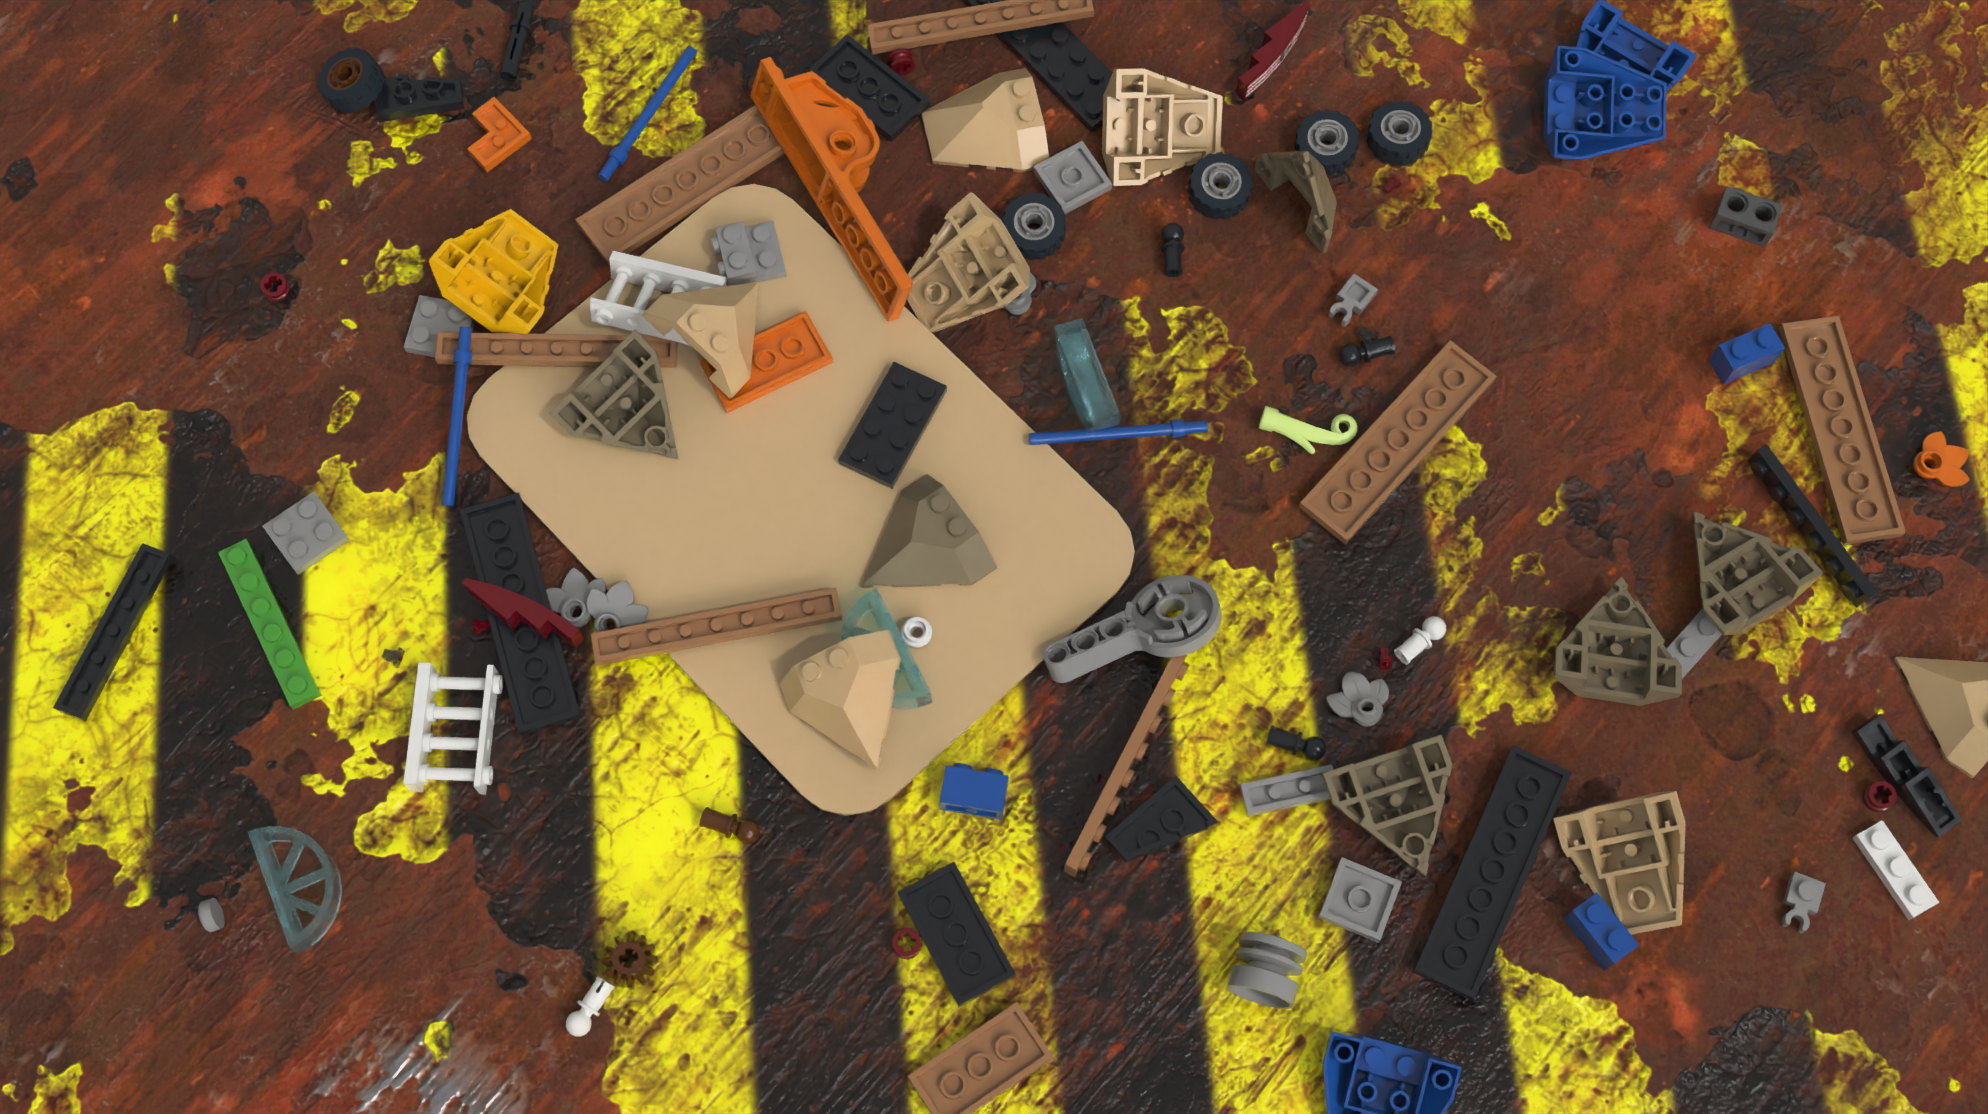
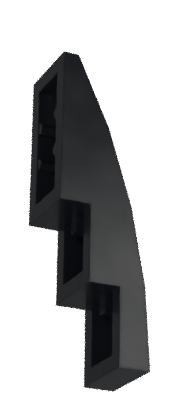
(1912, 782)

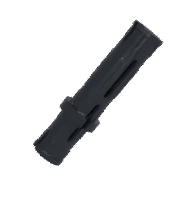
(520, 30)

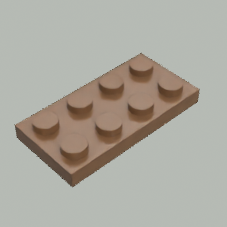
(981, 1064)

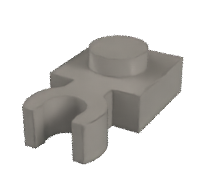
(1353, 297)
(1803, 897)

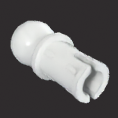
(1432, 629)
(579, 1022)

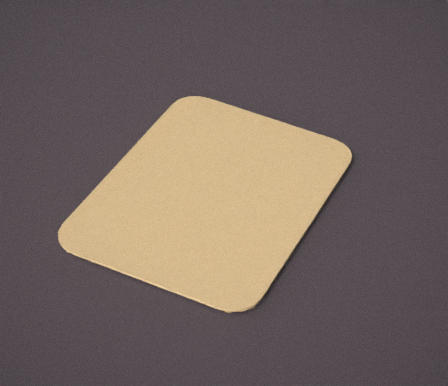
(772, 514)

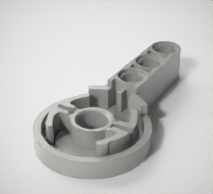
(1149, 633)

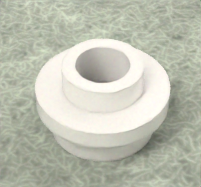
(916, 623)

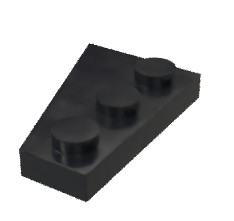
(412, 97)
(1160, 821)

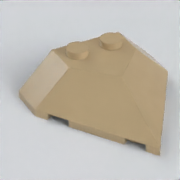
(717, 325)
(847, 692)
(1953, 705)

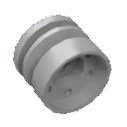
(1268, 963)

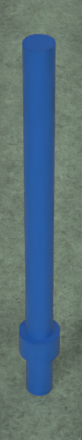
(619, 153)
(462, 358)
(1175, 428)

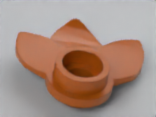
(1944, 460)

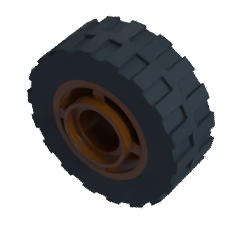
(350, 80)

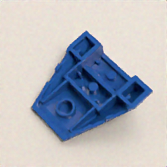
(1617, 39)

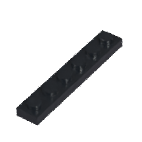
(1811, 525)
(113, 632)

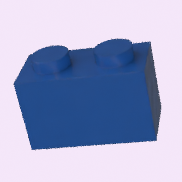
(1746, 353)
(974, 791)
(1600, 931)

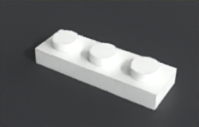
(1895, 870)

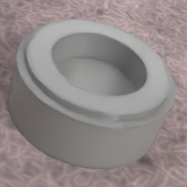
(211, 915)

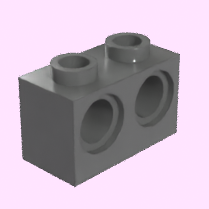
(1744, 222)

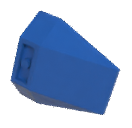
(1599, 106)
(1385, 1077)

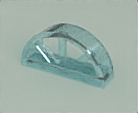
(1085, 377)
(873, 602)
(280, 891)

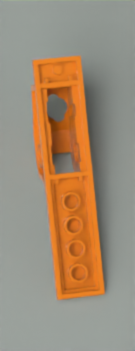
(833, 158)

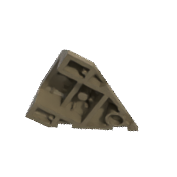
(1311, 181)
(622, 402)
(928, 542)
(1747, 575)
(1618, 654)
(1396, 797)

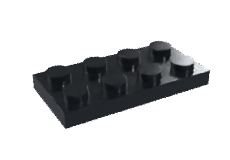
(872, 86)
(892, 425)
(956, 934)

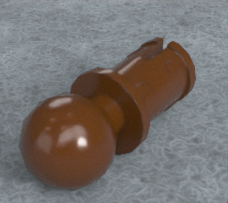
(746, 831)

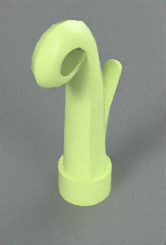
(1303, 432)

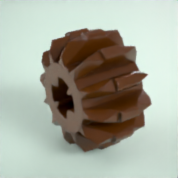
(622, 953)

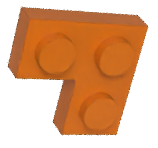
(503, 135)

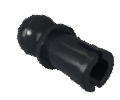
(1172, 248)
(1351, 354)
(1312, 748)

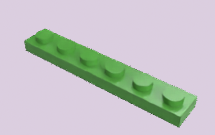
(269, 624)

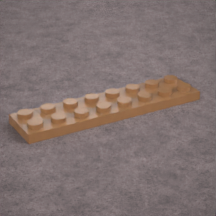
(681, 185)
(1841, 430)
(1397, 442)

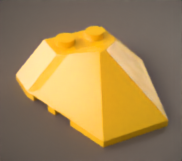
(497, 272)

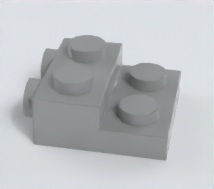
(748, 253)

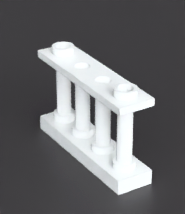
(651, 276)
(426, 711)

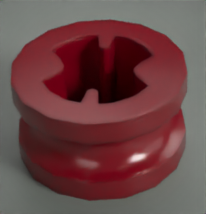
(901, 61)
(266, 284)
(1884, 787)
(914, 937)

